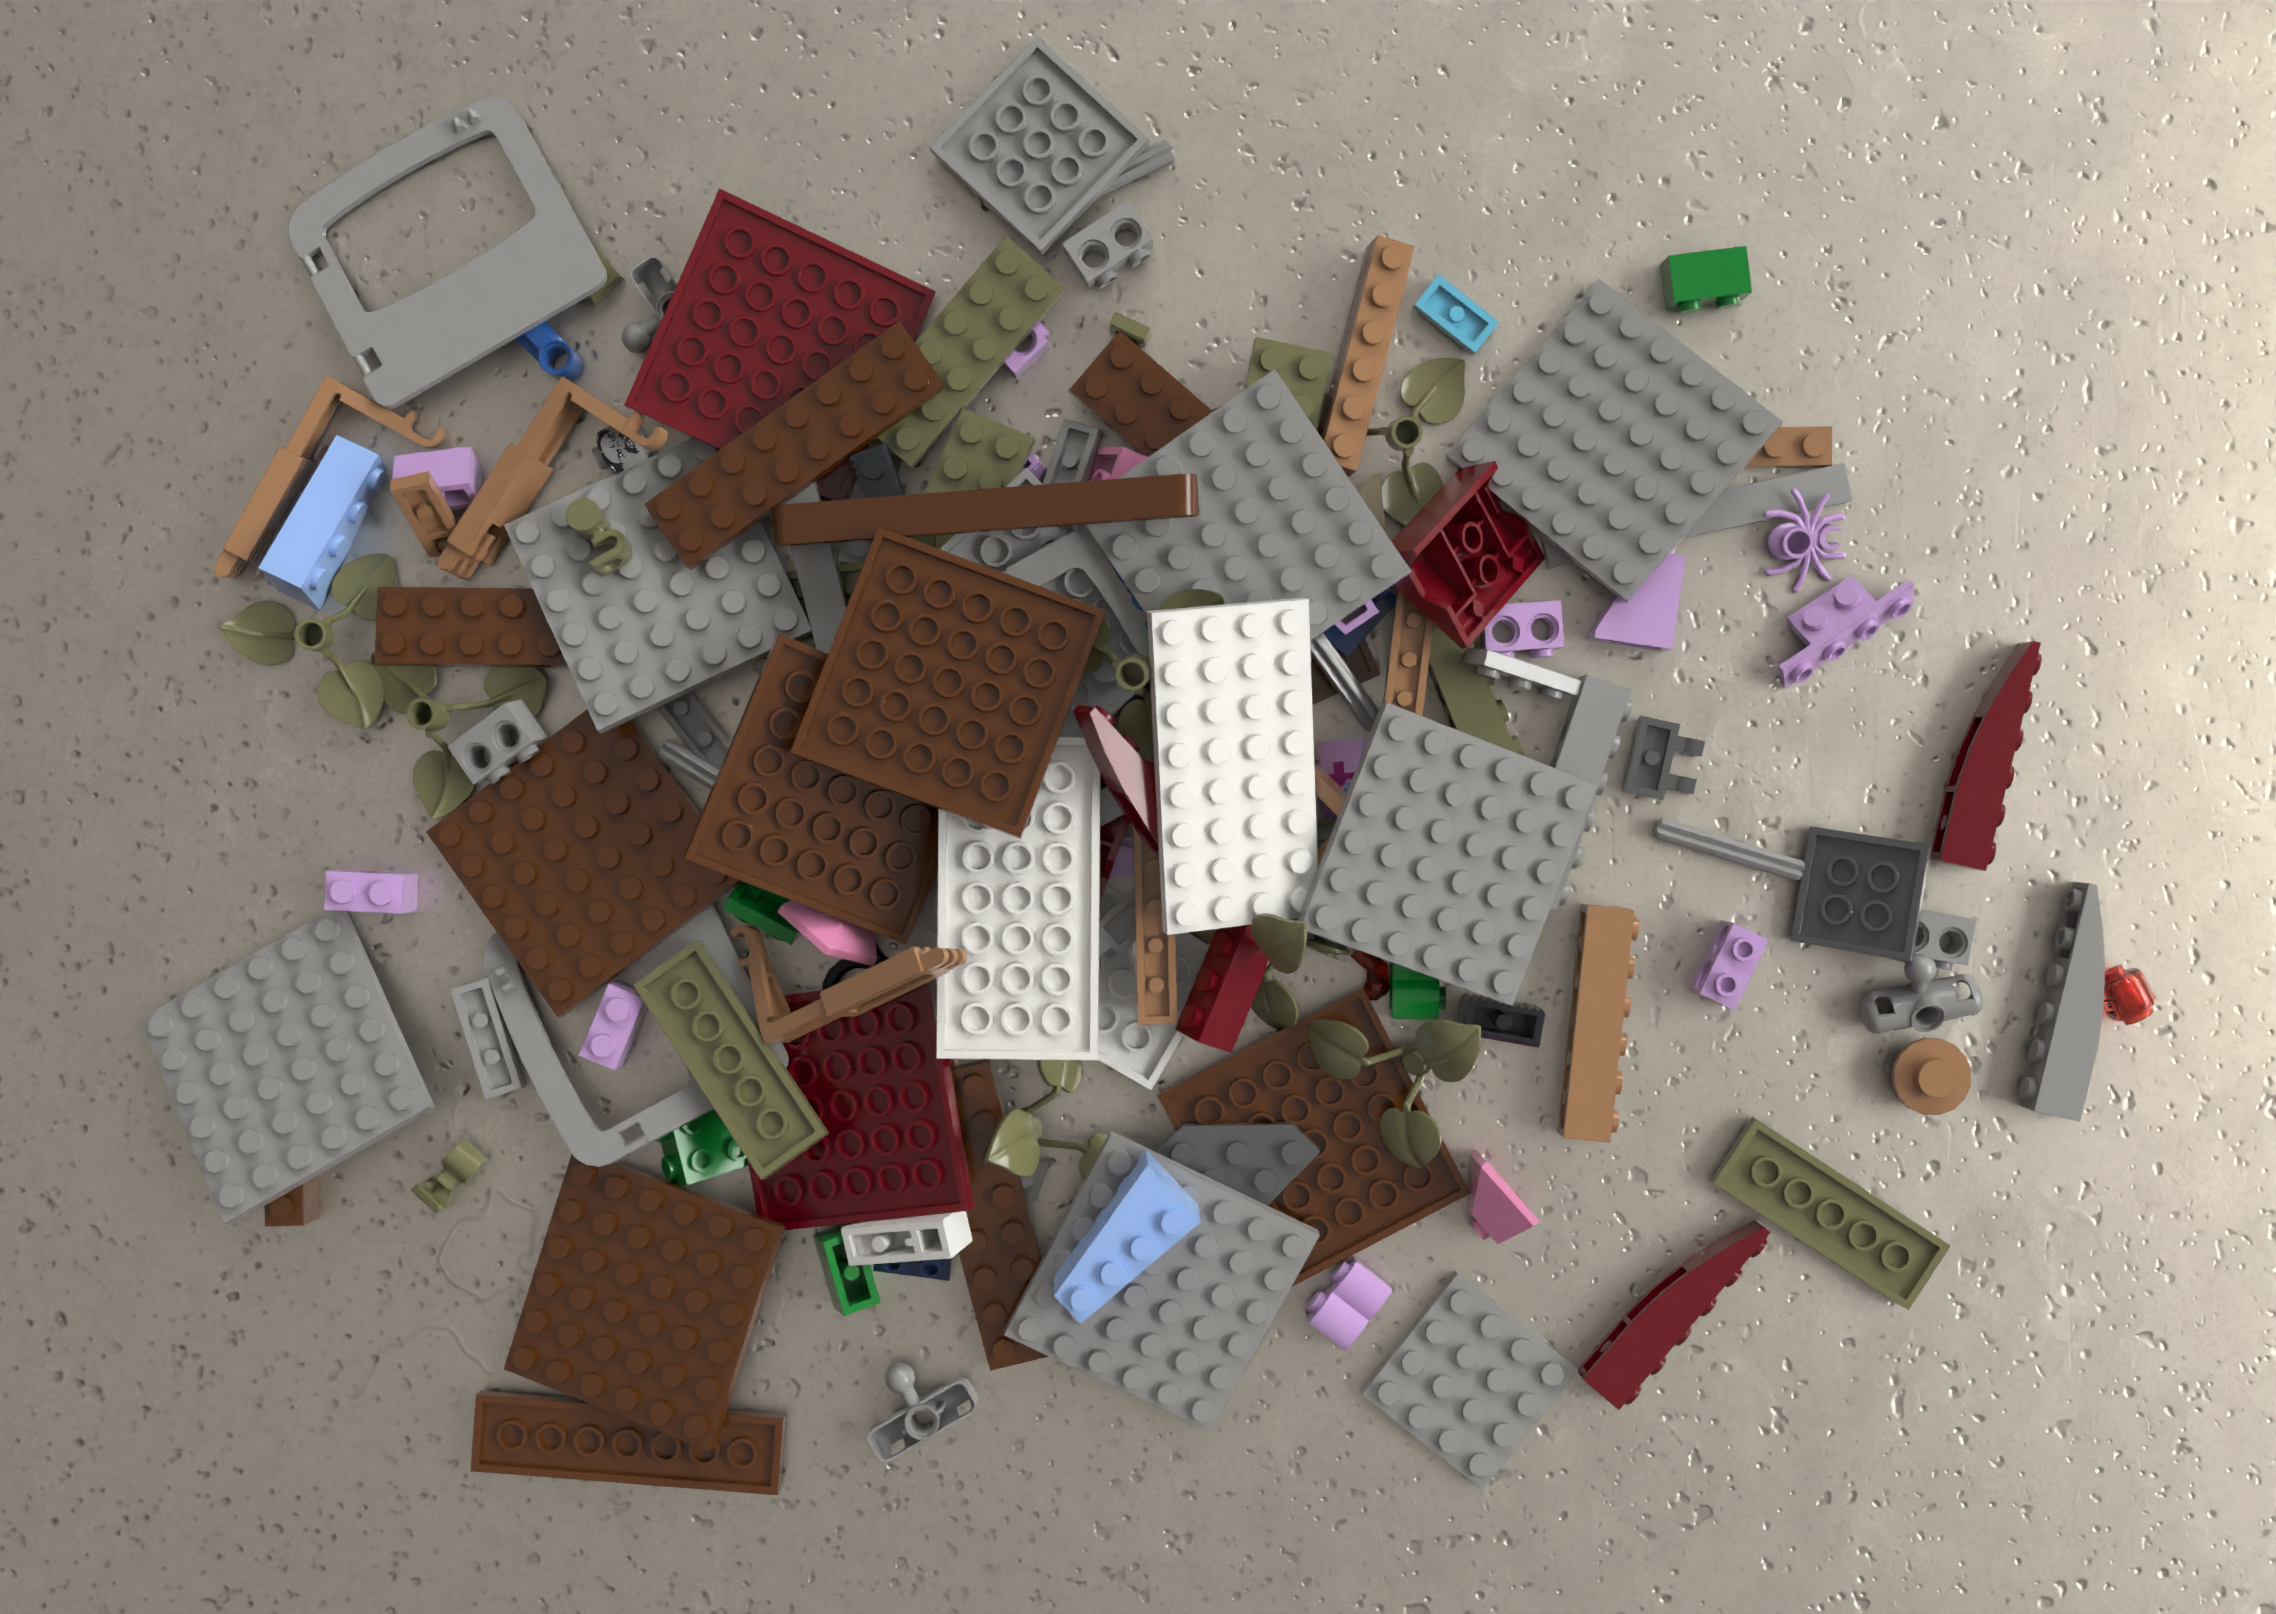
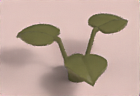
(1438, 394)
(265, 636)
(1135, 671)
(436, 774)
(1285, 948)
(1438, 1045)
(1018, 1135)

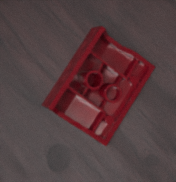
(1465, 555)

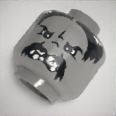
(618, 451)

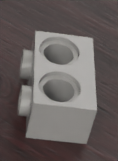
(1101, 238)
(495, 737)
(1932, 927)

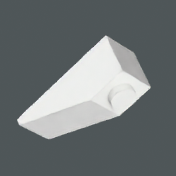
(906, 1239)

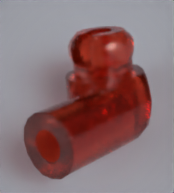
(1377, 974)

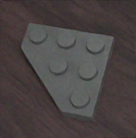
(1243, 1156)

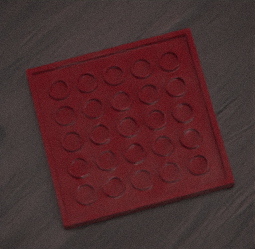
(762, 321)
(888, 1116)

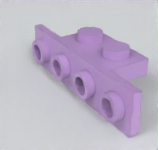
(1837, 622)

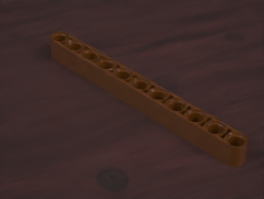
(988, 509)

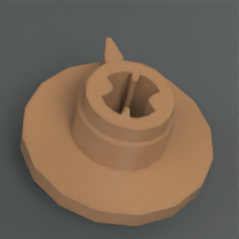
(1931, 1076)

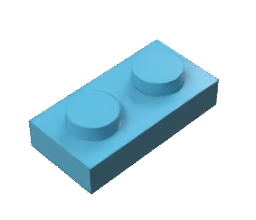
(1455, 314)

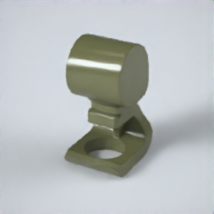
(592, 524)
(459, 1166)

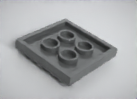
(1861, 893)

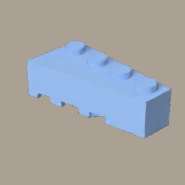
(324, 523)
(1127, 1237)

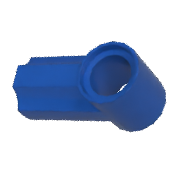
(546, 347)

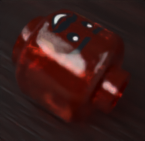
(2128, 995)

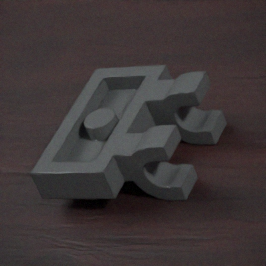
(1652, 759)

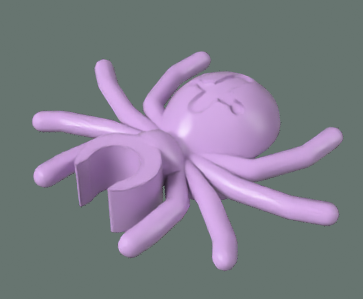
(1803, 539)

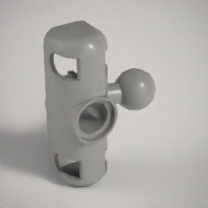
(638, 336)
(1922, 1002)
(939, 1403)

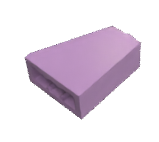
(1649, 615)

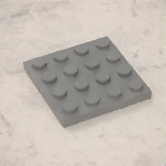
(1039, 145)
(1469, 1380)

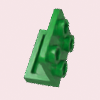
(760, 909)
(700, 1151)

